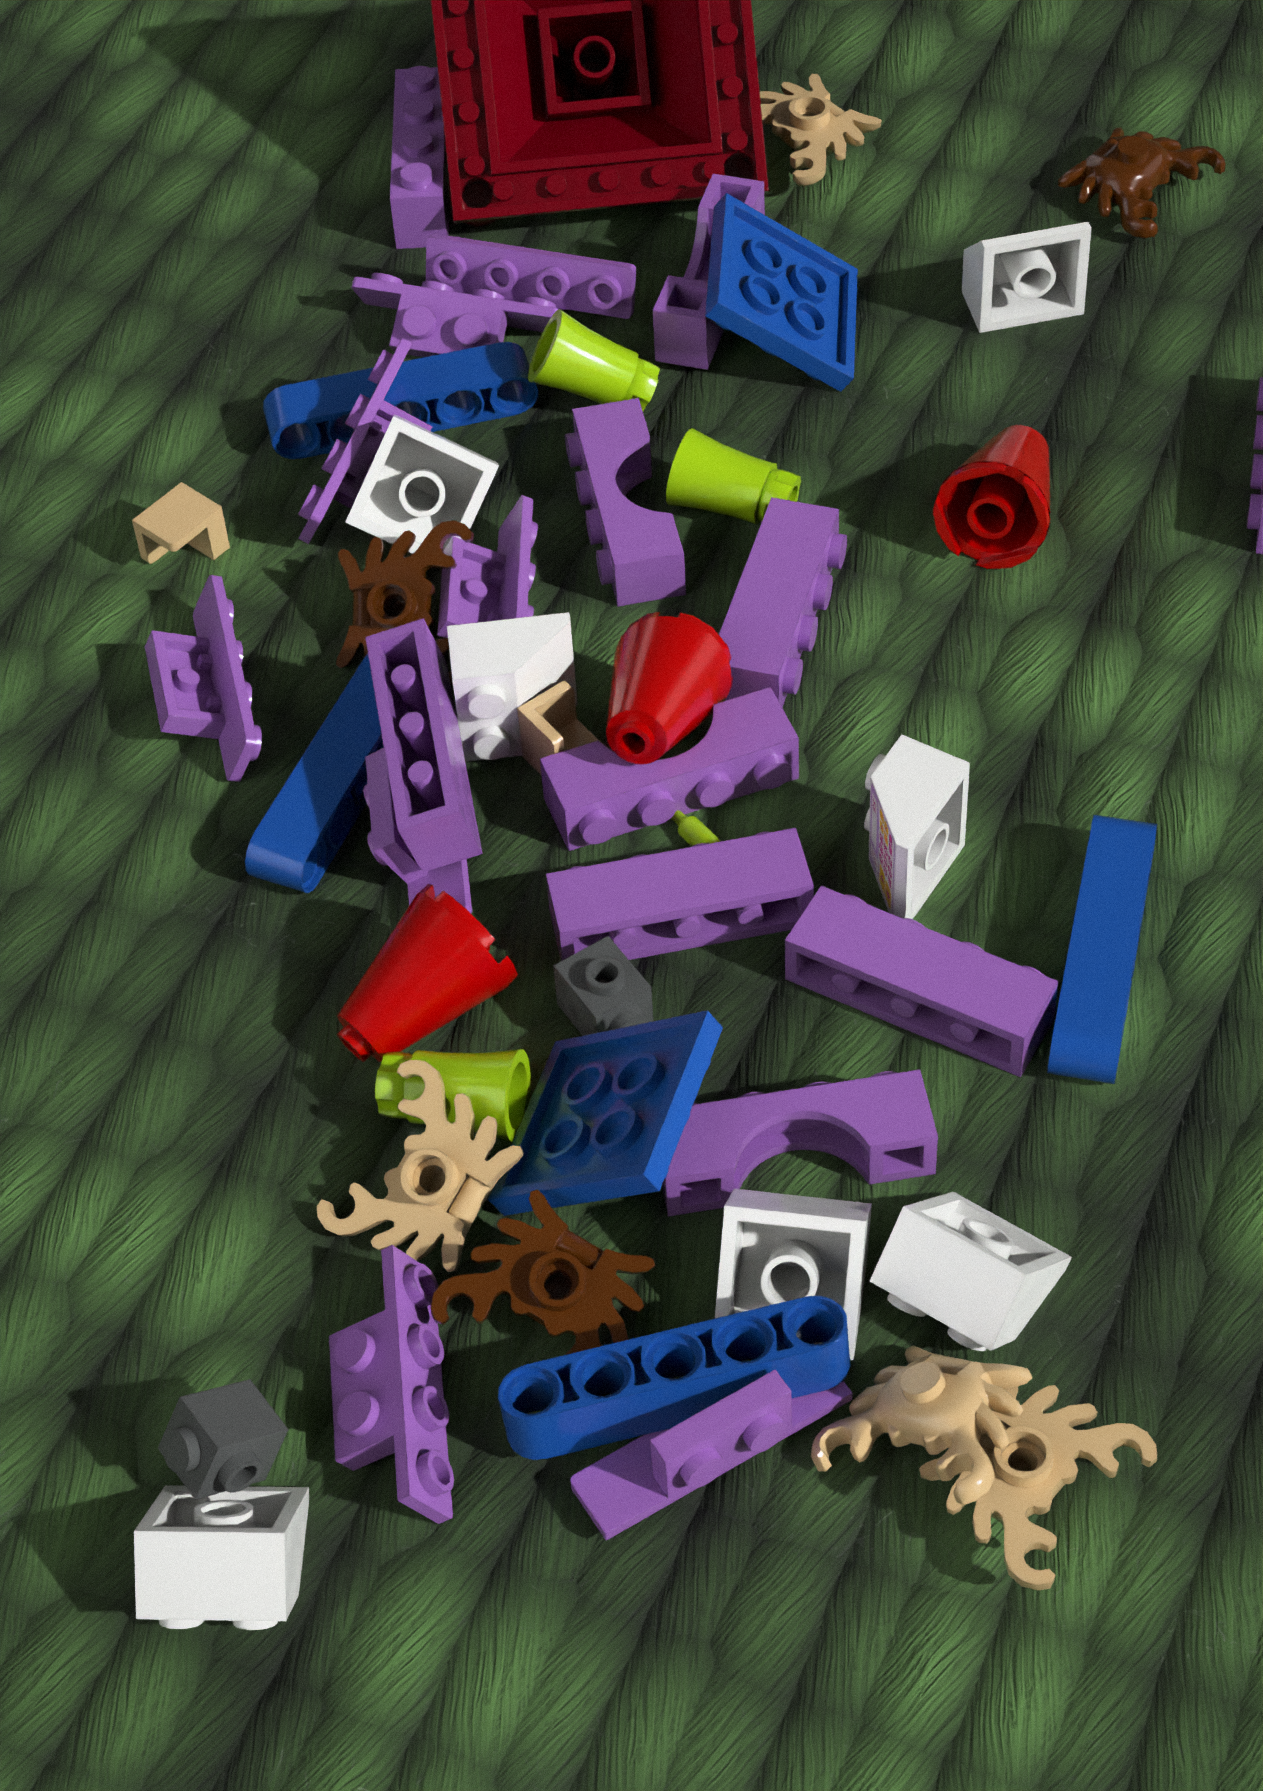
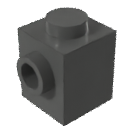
(602, 989)
(222, 1439)

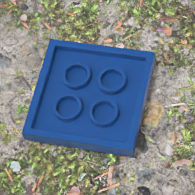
(782, 293)
(608, 1113)

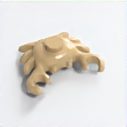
(813, 127)
(437, 1181)
(934, 1405)
(1035, 1470)

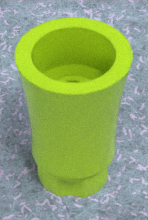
(590, 364)
(725, 479)
(492, 1080)

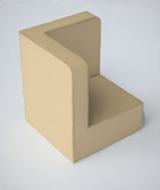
(181, 519)
(551, 725)

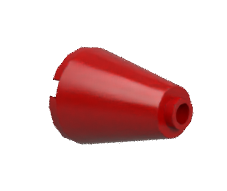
(998, 500)
(664, 684)
(422, 978)

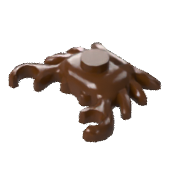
(1129, 169)
(396, 588)
(550, 1279)

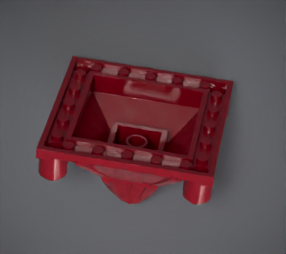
(594, 102)

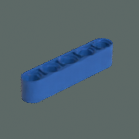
(436, 389)
(321, 794)
(1102, 950)
(641, 1370)

